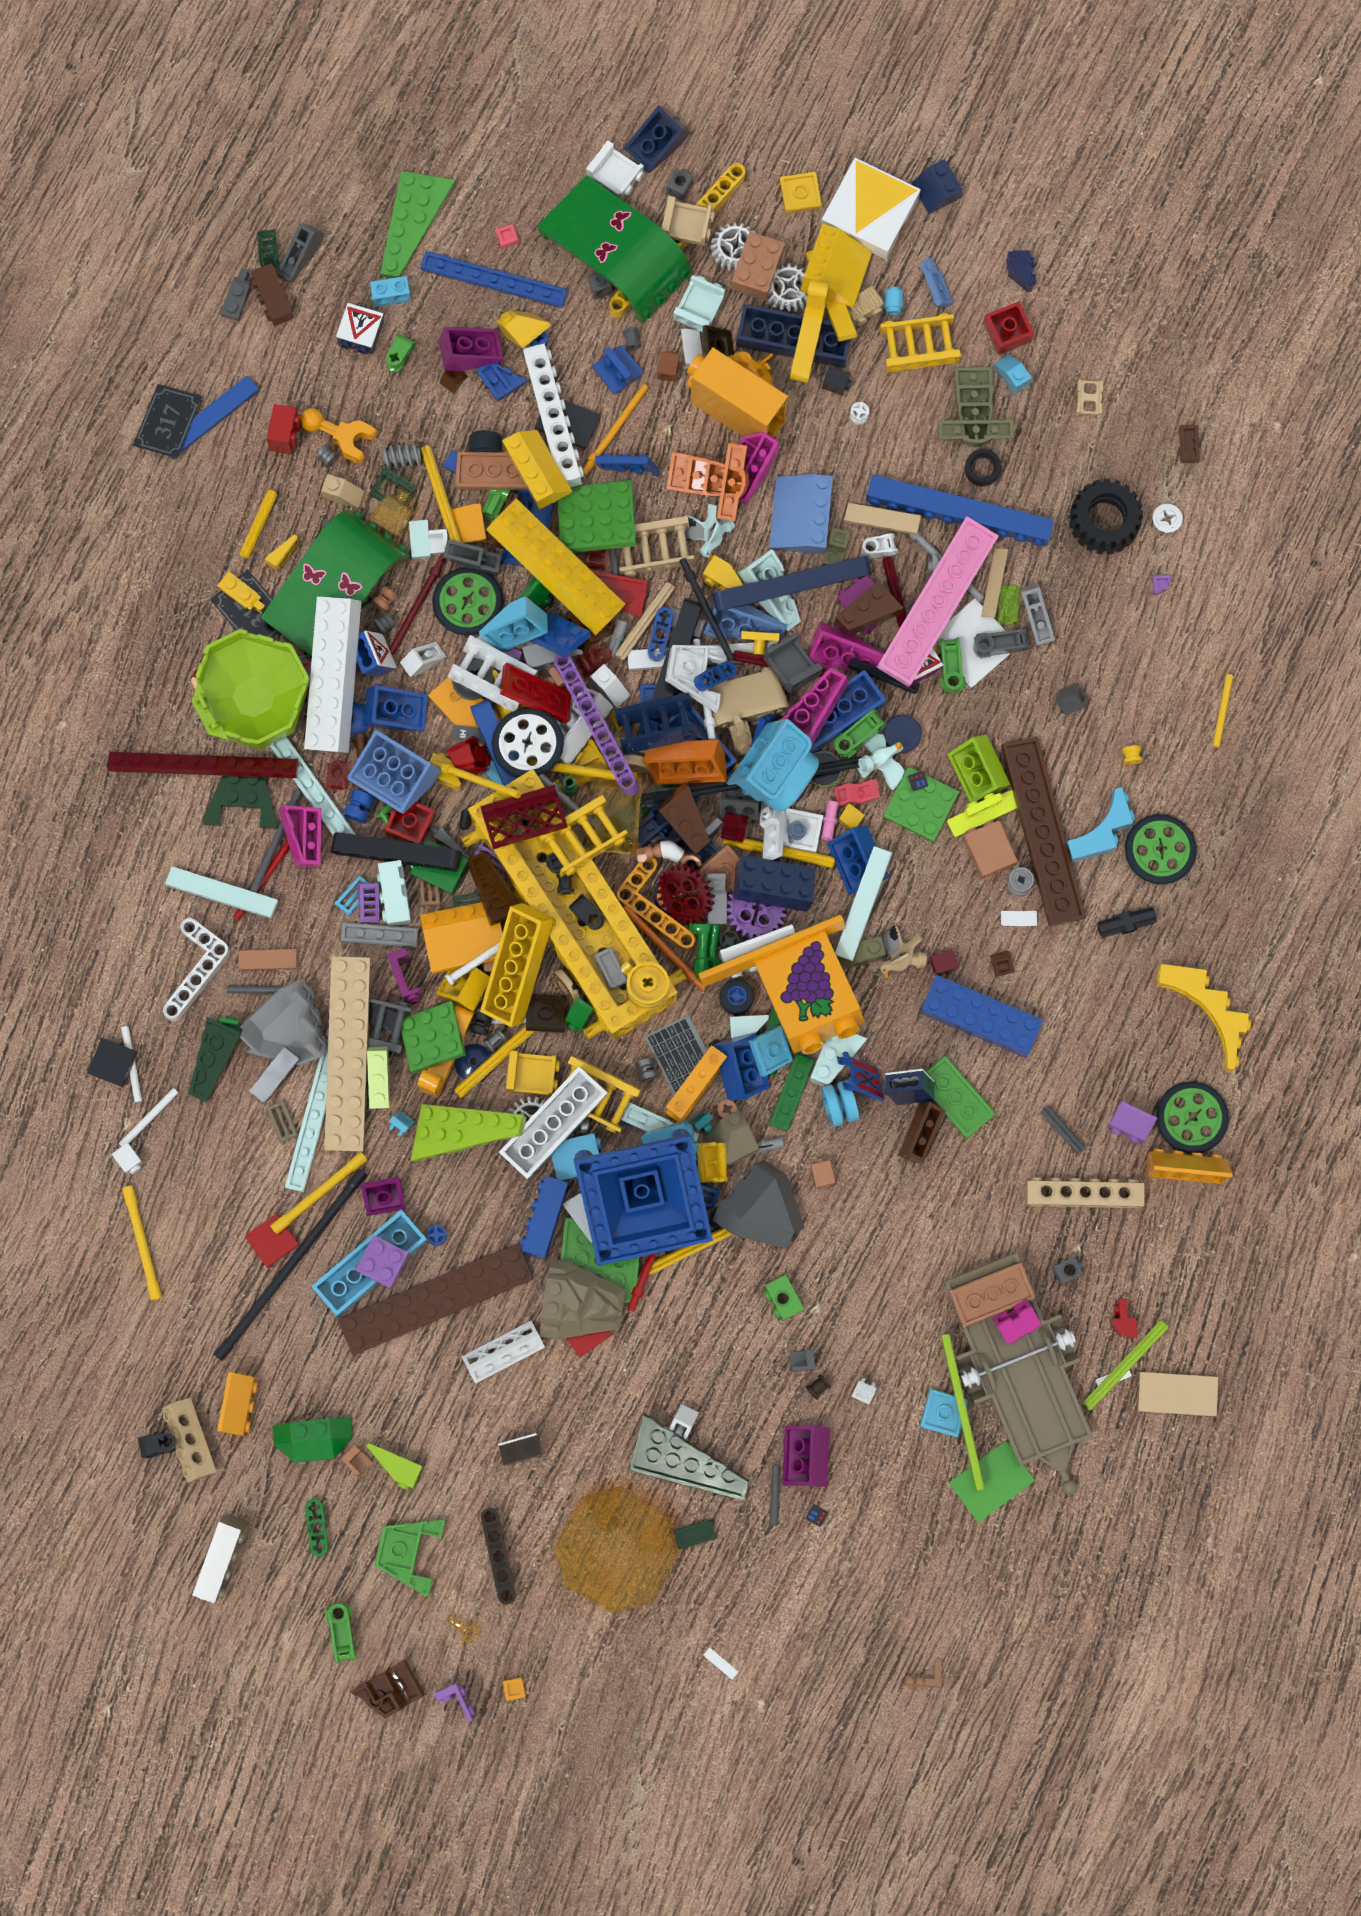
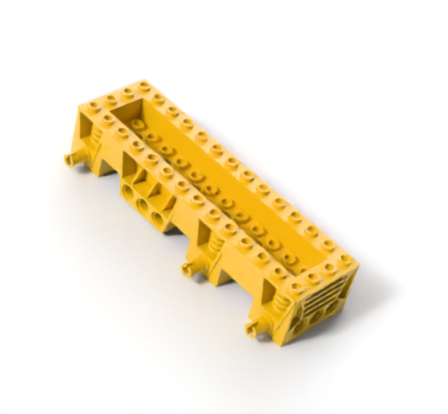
(571, 942)

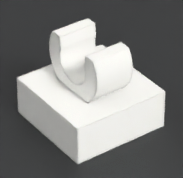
(864, 1391)

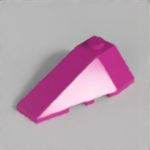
(835, 649)

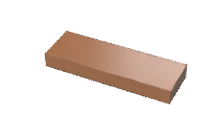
(267, 959)

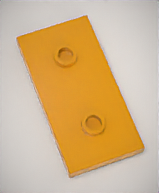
(454, 706)

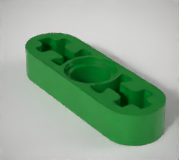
(309, 1524)

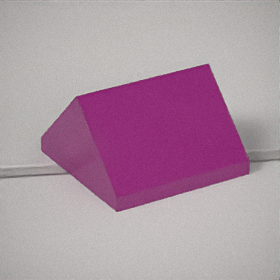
(383, 1196)

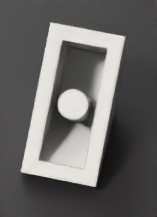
(422, 659)
(609, 686)
(684, 1421)

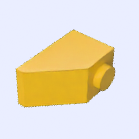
(448, 780)

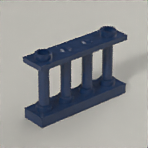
(651, 710)

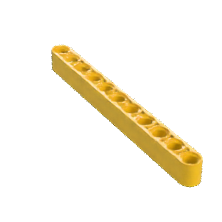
(714, 192)

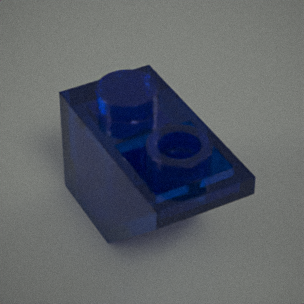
(1020, 268)

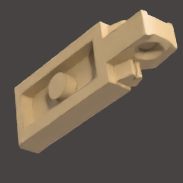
(740, 736)

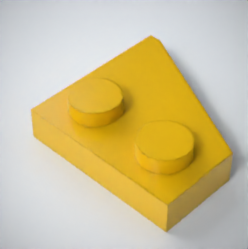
(590, 758)

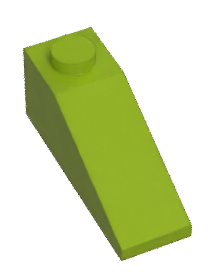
(399, 1468)

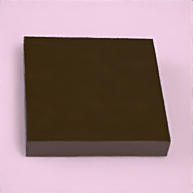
(546, 1013)

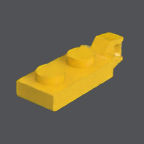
(241, 593)

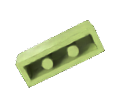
(378, 1077)

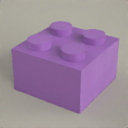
(382, 1262)

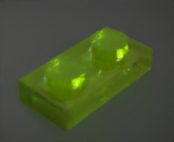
(1008, 604)

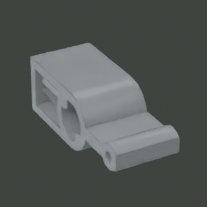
(719, 912)

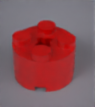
(469, 756)

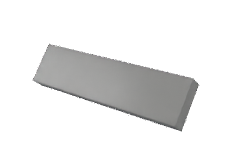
(379, 935)

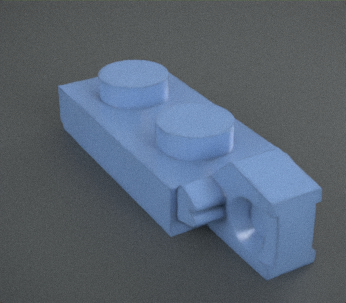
(936, 283)

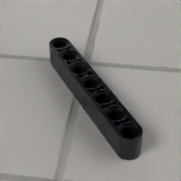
(682, 635)
(392, 850)

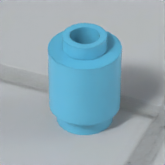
(893, 301)

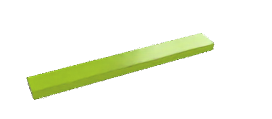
(962, 1412)

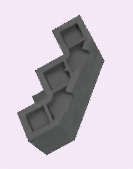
(761, 1207)

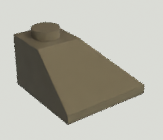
(737, 1136)

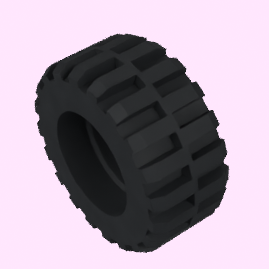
(1112, 494)

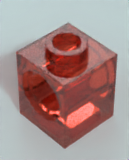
(337, 783)

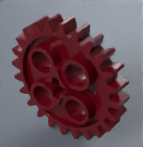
(689, 909)

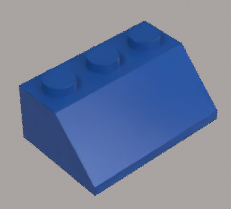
(852, 855)
(739, 1069)

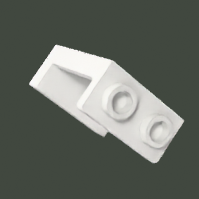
(615, 171)

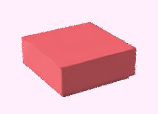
(507, 236)

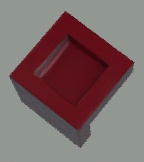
(734, 827)
(943, 962)

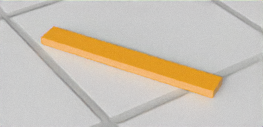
(747, 960)

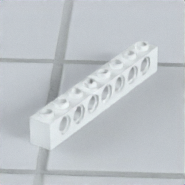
(539, 355)

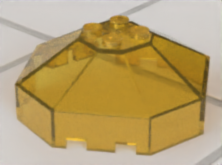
(616, 1549)

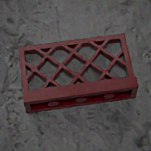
(531, 800)

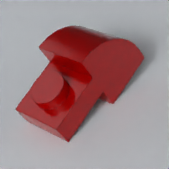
(1123, 1326)

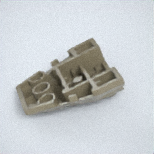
(579, 1302)

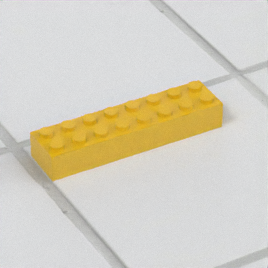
(555, 566)

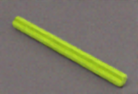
(1125, 1365)

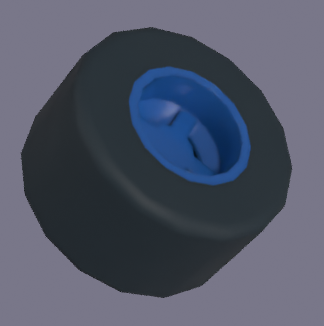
(485, 441)
(734, 991)

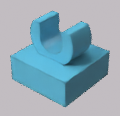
(402, 1122)

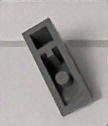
(301, 249)

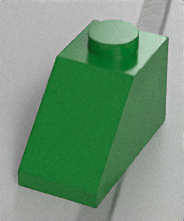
(579, 1016)

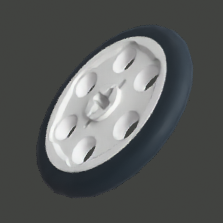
(535, 718)

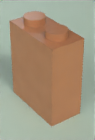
(989, 849)

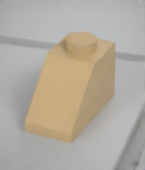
(342, 491)

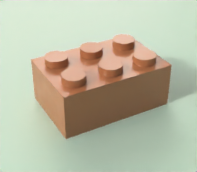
(757, 266)

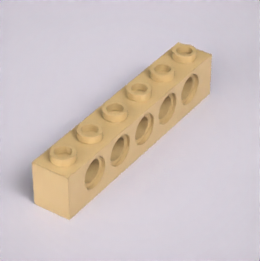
(1134, 1188)

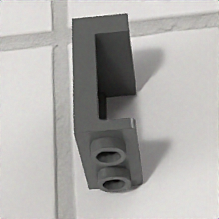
(791, 663)

